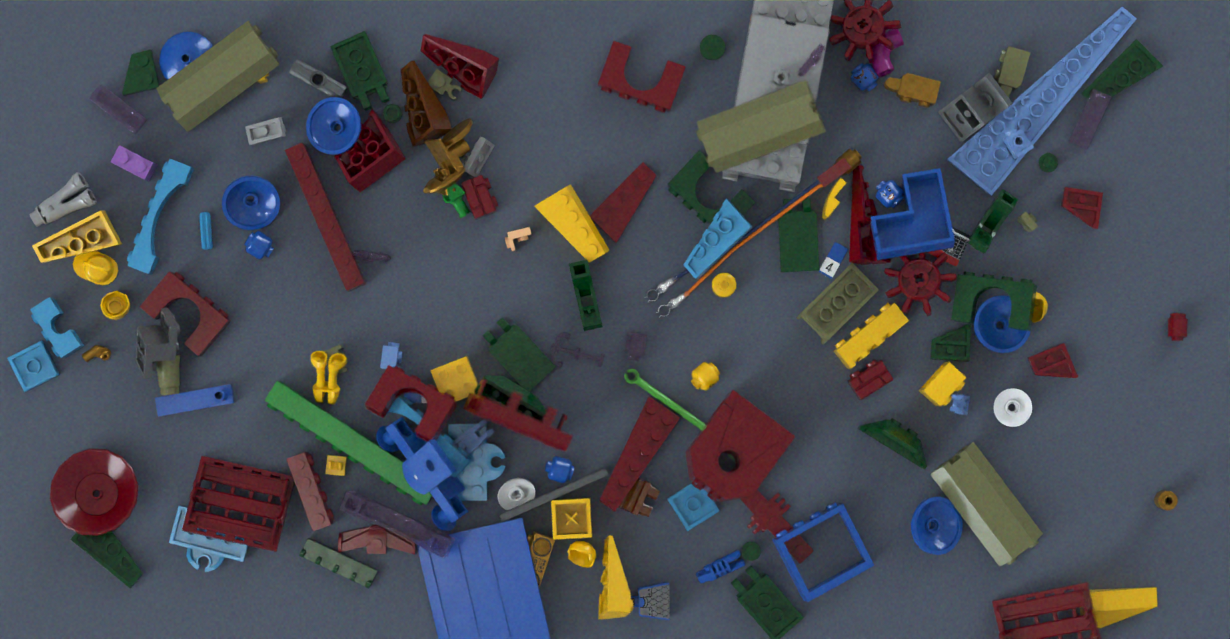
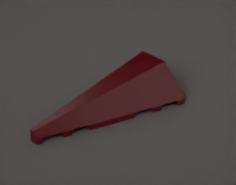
(862, 209)

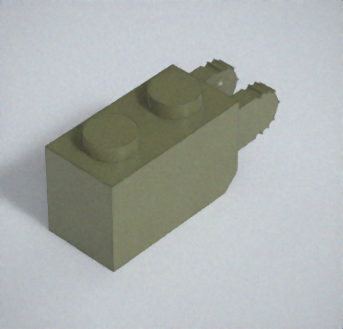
(1011, 69)

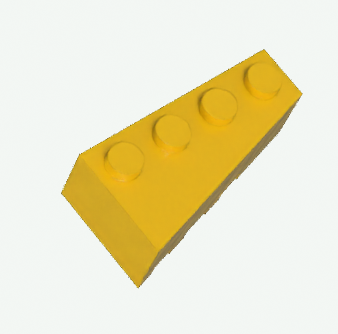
(572, 220)
(82, 237)
(870, 335)

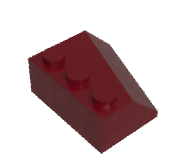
(371, 155)

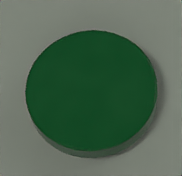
(712, 47)

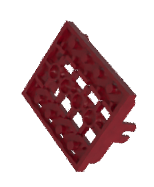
(244, 480)
(1048, 604)

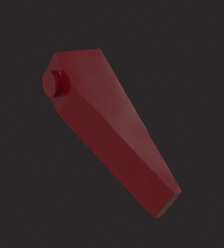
(467, 64)

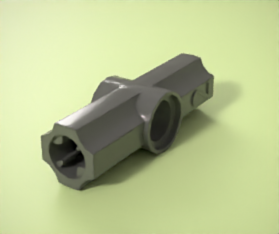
(308, 73)

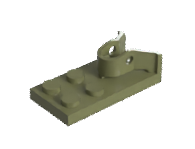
(838, 302)

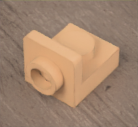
(520, 235)

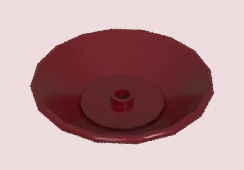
(78, 481)

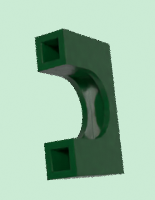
(684, 186)
(971, 287)

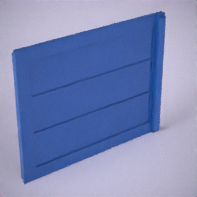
(485, 585)

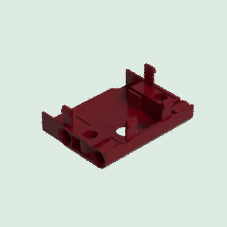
(518, 422)

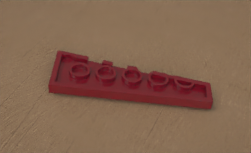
(644, 441)

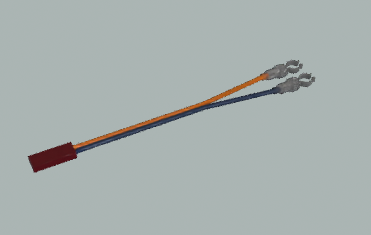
(825, 179)

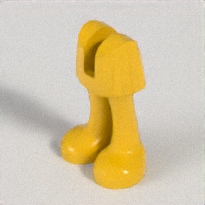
(335, 363)

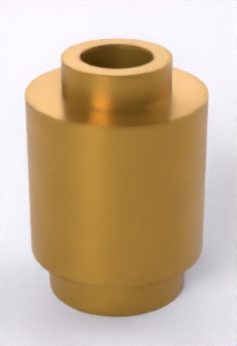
(852, 158)
(1160, 500)

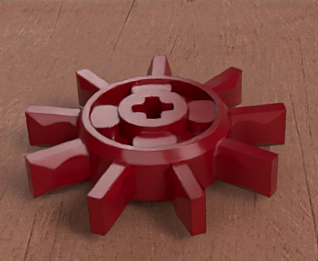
(870, 34)
(924, 290)

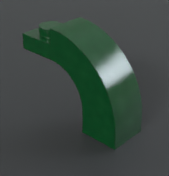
(992, 220)
(585, 295)

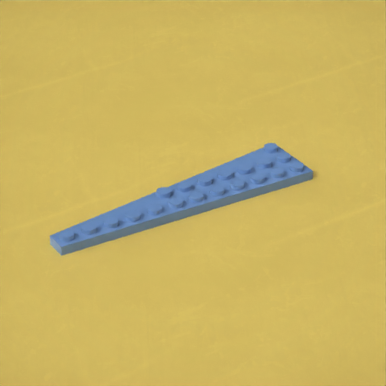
(986, 156)

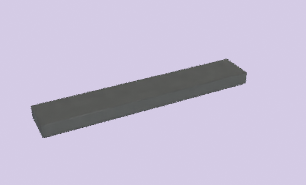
(553, 494)

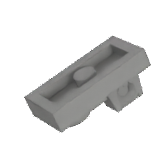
(265, 131)
(478, 157)

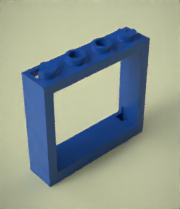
(839, 578)

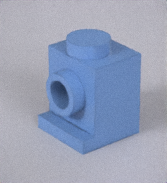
(1017, 150)
(391, 355)

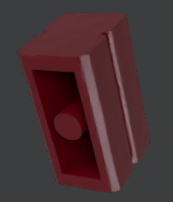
(479, 196)
(870, 379)

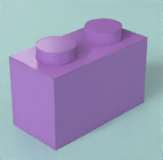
(134, 163)

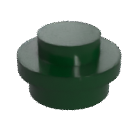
(392, 113)
(1048, 162)
(751, 551)

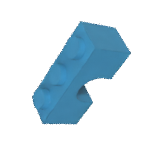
(46, 315)

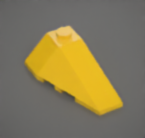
(616, 596)
(1122, 603)

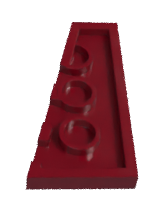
(622, 203)

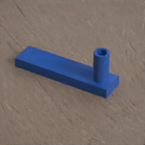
(194, 400)

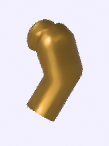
(97, 351)

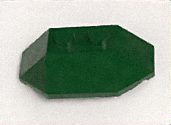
(500, 390)
(897, 439)

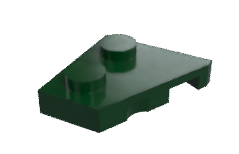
(141, 74)
(952, 346)

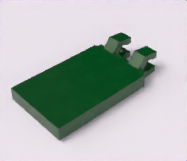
(361, 69)
(798, 239)
(519, 355)
(767, 604)

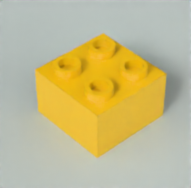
(455, 378)
(943, 384)
(571, 518)

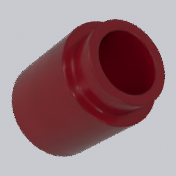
(1177, 326)

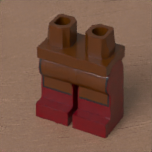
(635, 498)

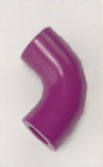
(882, 63)

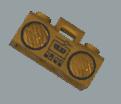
(540, 549)

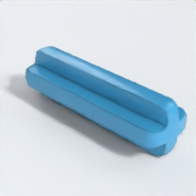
(206, 231)

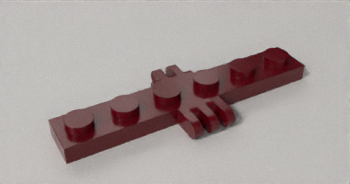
(768, 516)

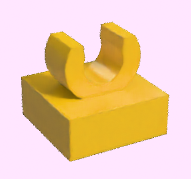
(336, 465)

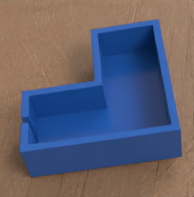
(923, 226)

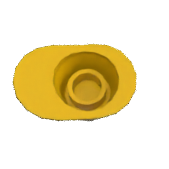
(95, 267)

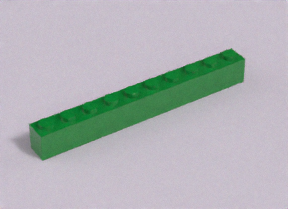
(342, 437)

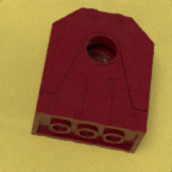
(747, 436)

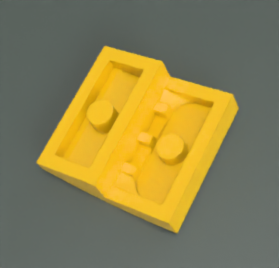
(831, 203)

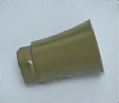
(169, 375)

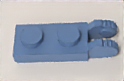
(960, 404)
(470, 439)

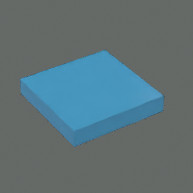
(33, 366)
(692, 506)

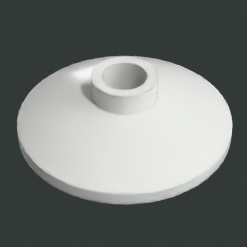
(1022, 409)
(524, 492)

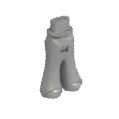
(54, 206)

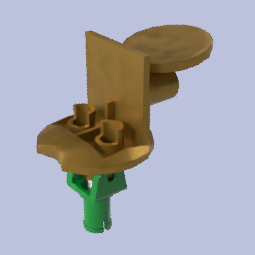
(447, 156)

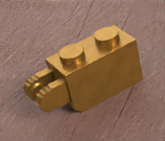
(914, 88)

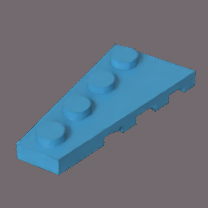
(723, 233)

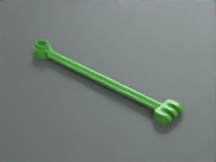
(664, 399)

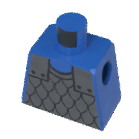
(653, 601)

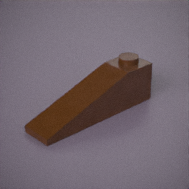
(425, 112)

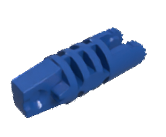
(720, 567)

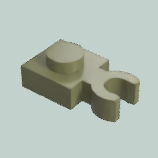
(442, 83)
(1028, 221)

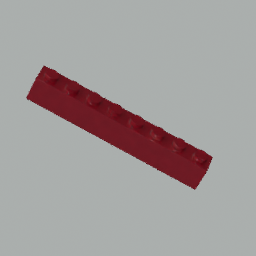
(325, 217)

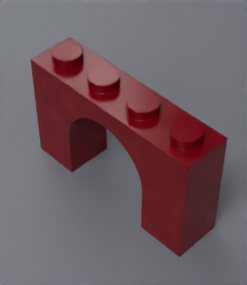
(660, 96)
(211, 322)
(396, 383)

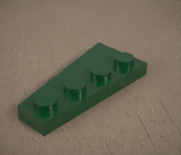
(1125, 70)
(111, 555)

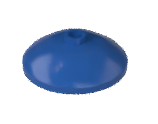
(179, 46)
(323, 124)
(251, 213)
(986, 329)
(944, 529)

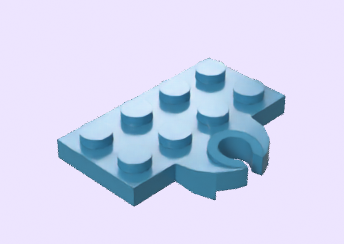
(480, 468)
(198, 545)

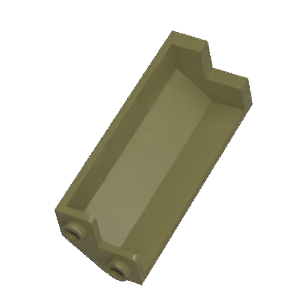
(218, 76)
(760, 126)
(987, 504)

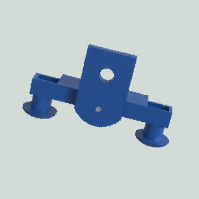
(426, 471)

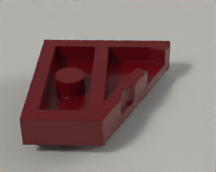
(1083, 205)
(1053, 363)

